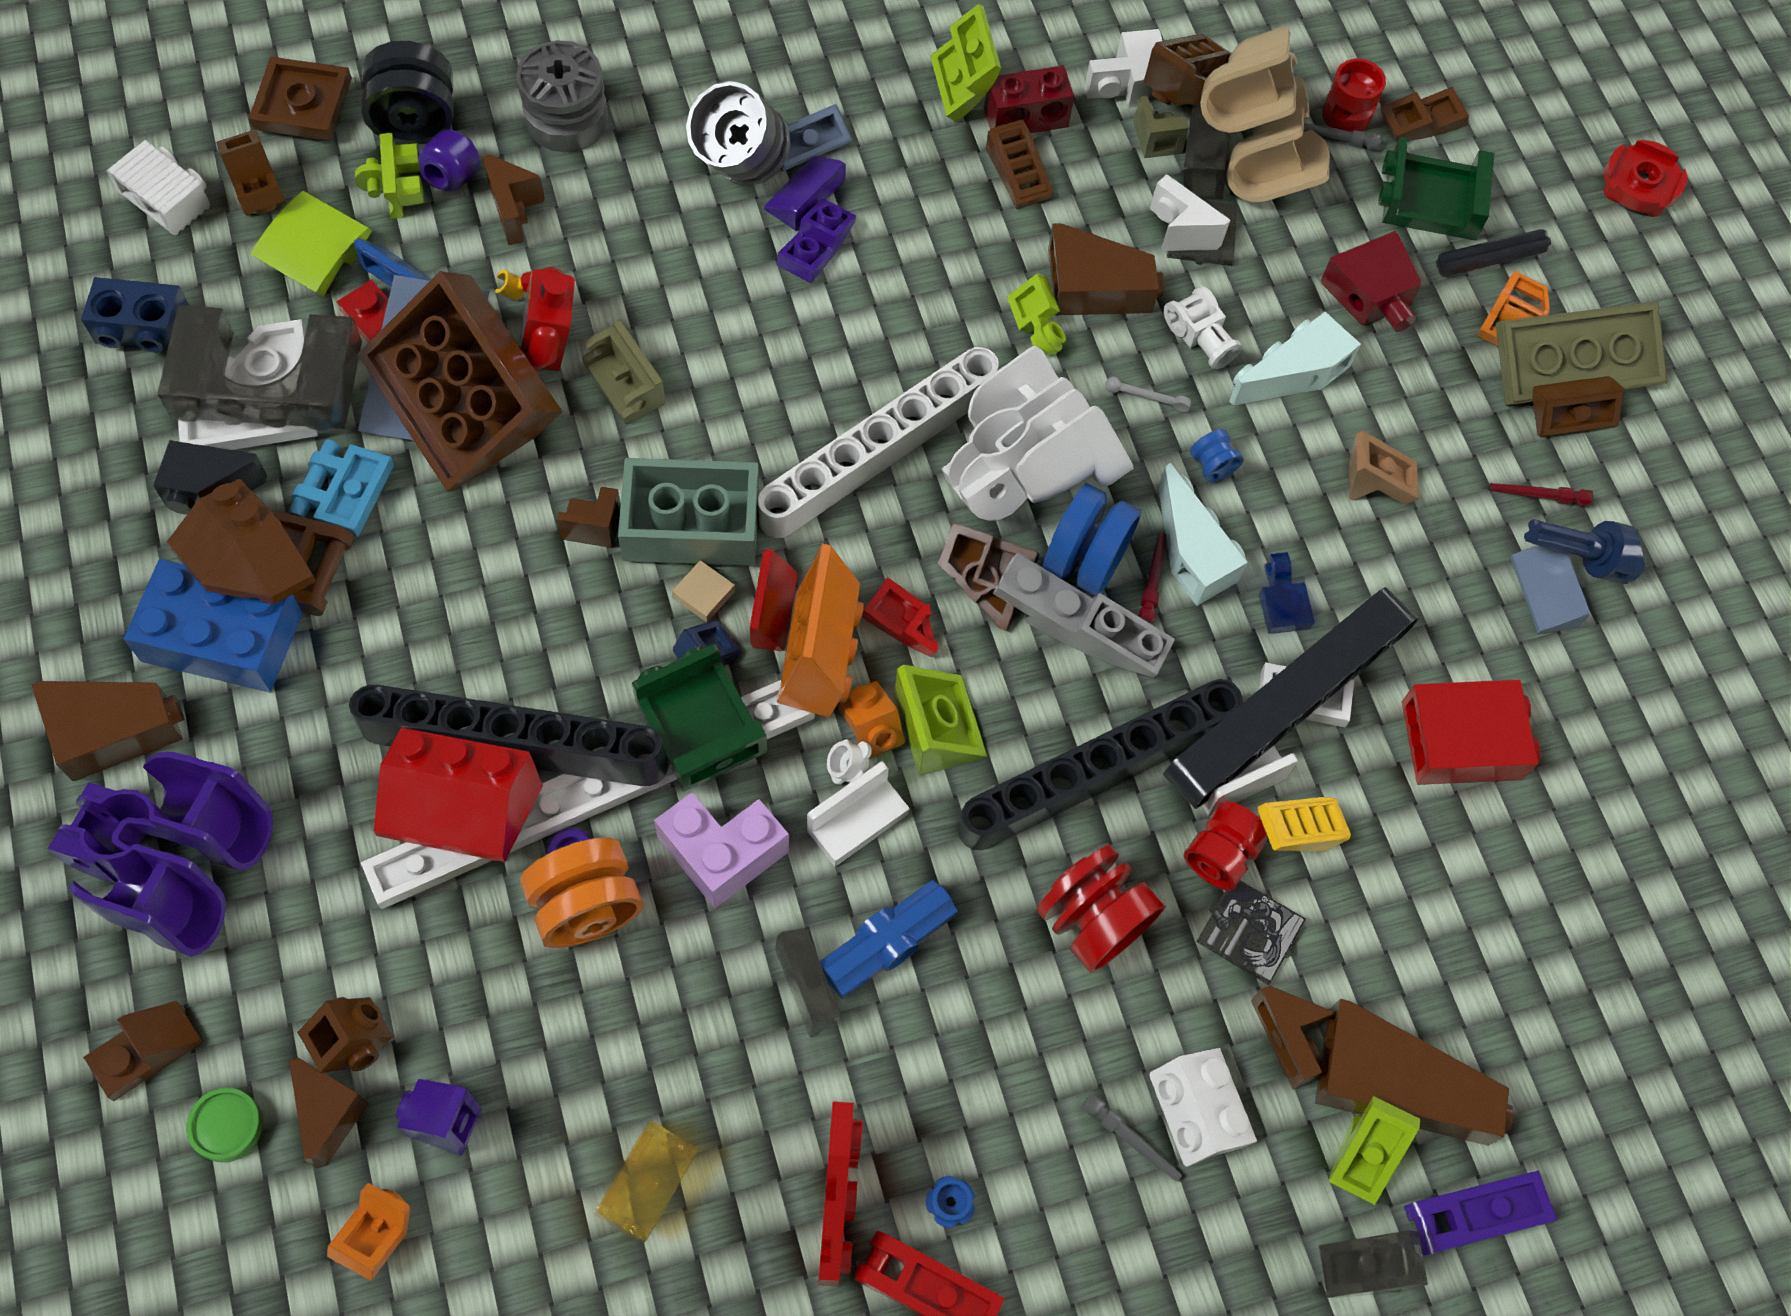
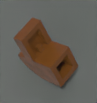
(250, 173)

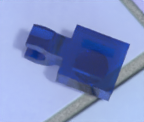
(1284, 604)

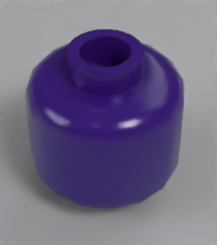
(448, 160)

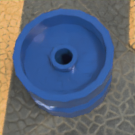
(1087, 538)

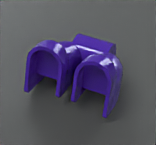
(155, 890)

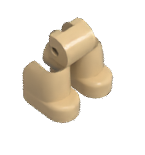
(1264, 94)

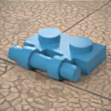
(352, 491)

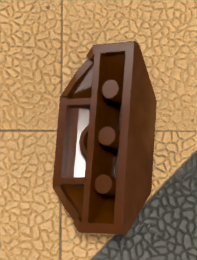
(1181, 67)
(239, 547)

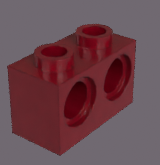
(1036, 96)

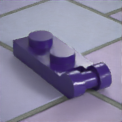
(1482, 1212)

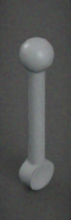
(1179, 403)

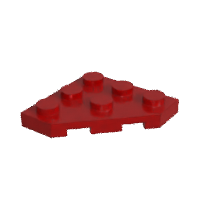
(840, 1193)

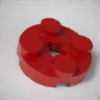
(1636, 193)

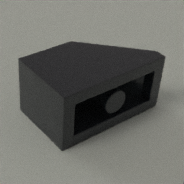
(196, 470)

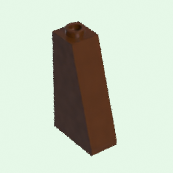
(1377, 1059)

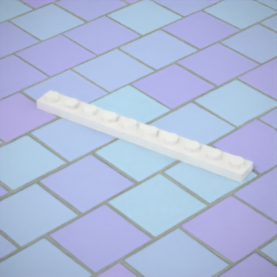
(559, 805)

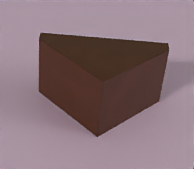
(324, 1111)

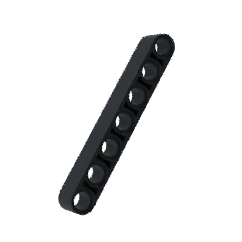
(1290, 697)
(531, 732)
(1084, 777)

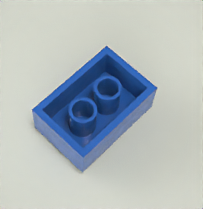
(211, 632)

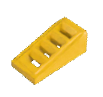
(1312, 824)

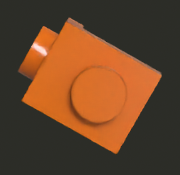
(873, 718)
(371, 1232)

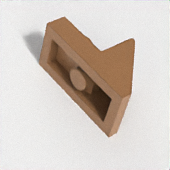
(1381, 468)

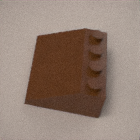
(458, 379)

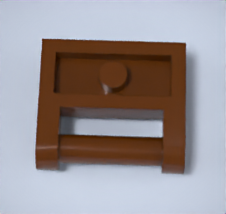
(304, 535)

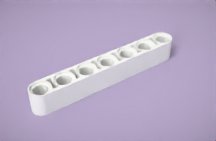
(870, 457)

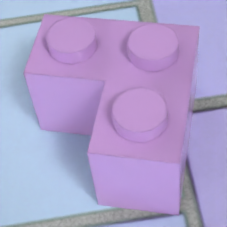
(721, 857)

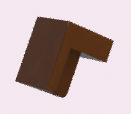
(591, 521)

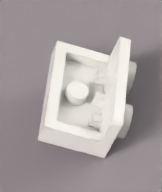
(1202, 1106)

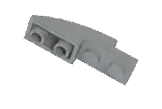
(1085, 623)

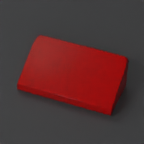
(772, 603)

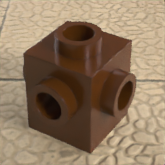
(345, 1034)

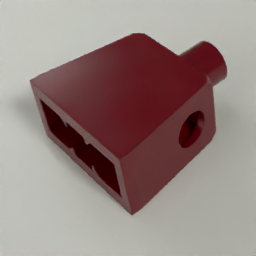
(1375, 282)

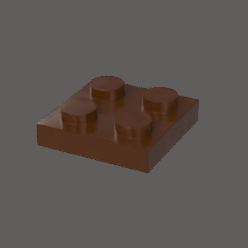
(300, 98)

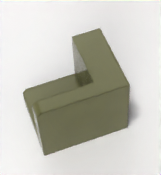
(1159, 132)

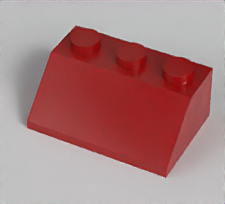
(455, 794)

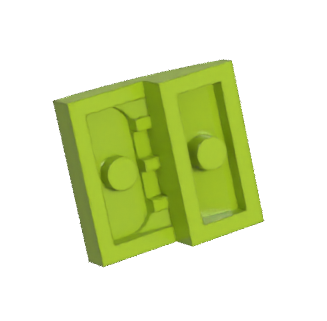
(966, 64)
(310, 242)

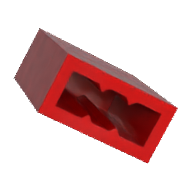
(1470, 732)

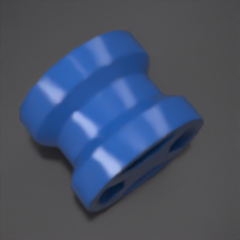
(1216, 455)

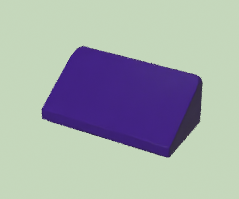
(814, 181)

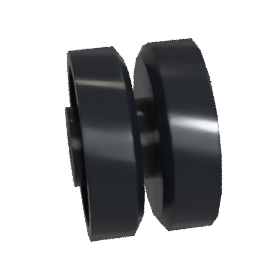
(407, 91)

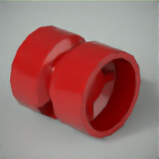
(1354, 95)
(1230, 840)

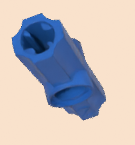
(888, 938)

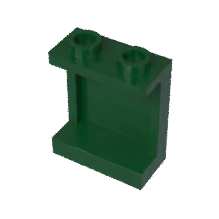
(1436, 192)
(698, 716)

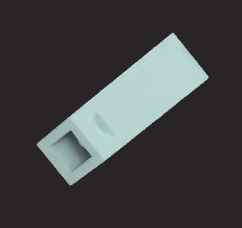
(1302, 364)
(1197, 546)

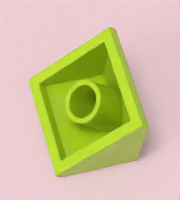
(937, 719)

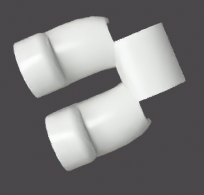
(1031, 440)

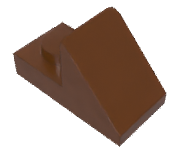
(512, 191)
(1284, 1022)
(144, 1047)

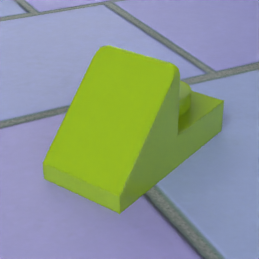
(1373, 1149)

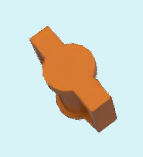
(1510, 307)

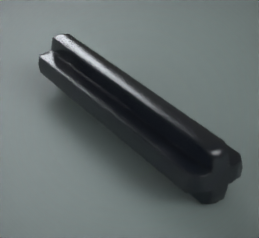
(1493, 252)

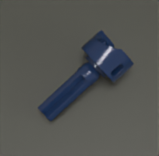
(1608, 551)

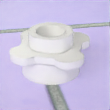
(848, 761)

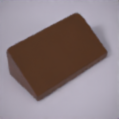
(1577, 405)

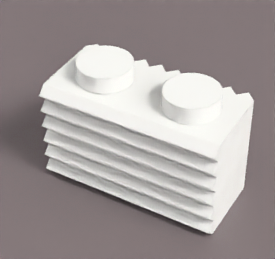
(160, 186)

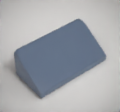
(816, 136)
(1550, 589)

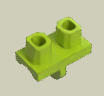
(387, 176)

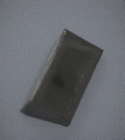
(806, 980)

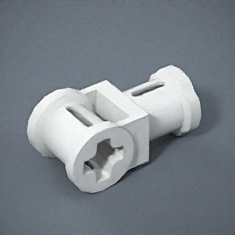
(1201, 322)

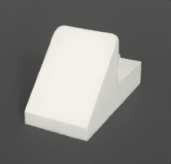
(1191, 220)

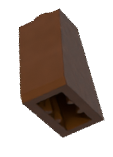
(1100, 275)
(105, 722)

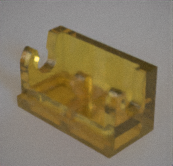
(646, 1181)

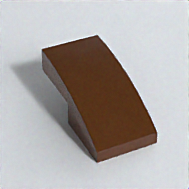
(1425, 117)

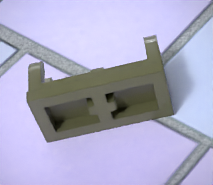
(623, 373)

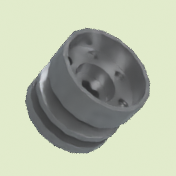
(562, 96)
(721, 123)

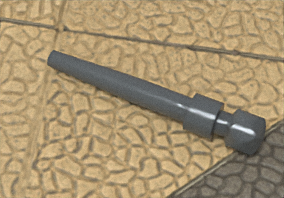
(1355, 138)
(1113, 1122)

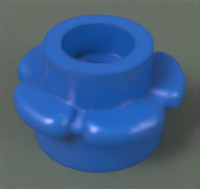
(963, 1195)

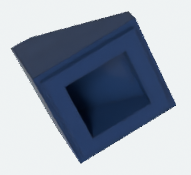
(704, 636)

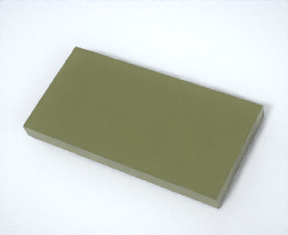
(1582, 345)

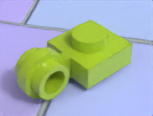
(1032, 307)

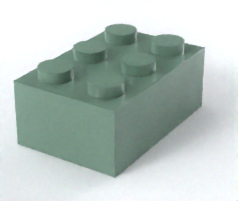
(689, 511)

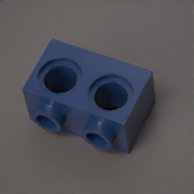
(132, 313)

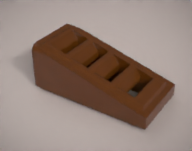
(1010, 141)

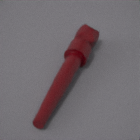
(1562, 495)
(1151, 596)

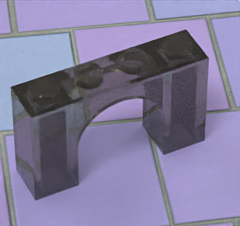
(309, 396)

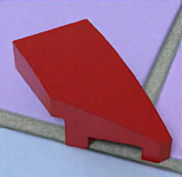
(902, 617)

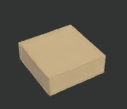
(703, 591)

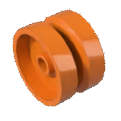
(581, 892)

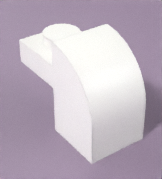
(1125, 72)

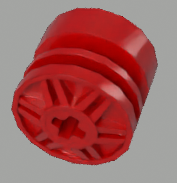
(1100, 908)

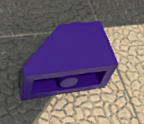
(438, 1115)

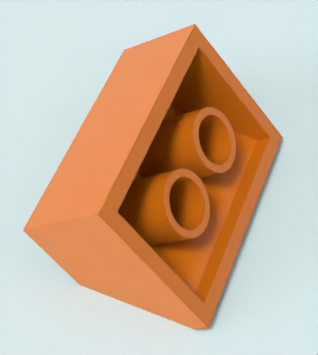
(821, 636)

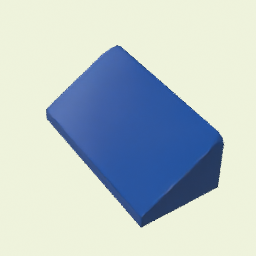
(384, 263)

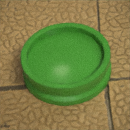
(224, 1125)

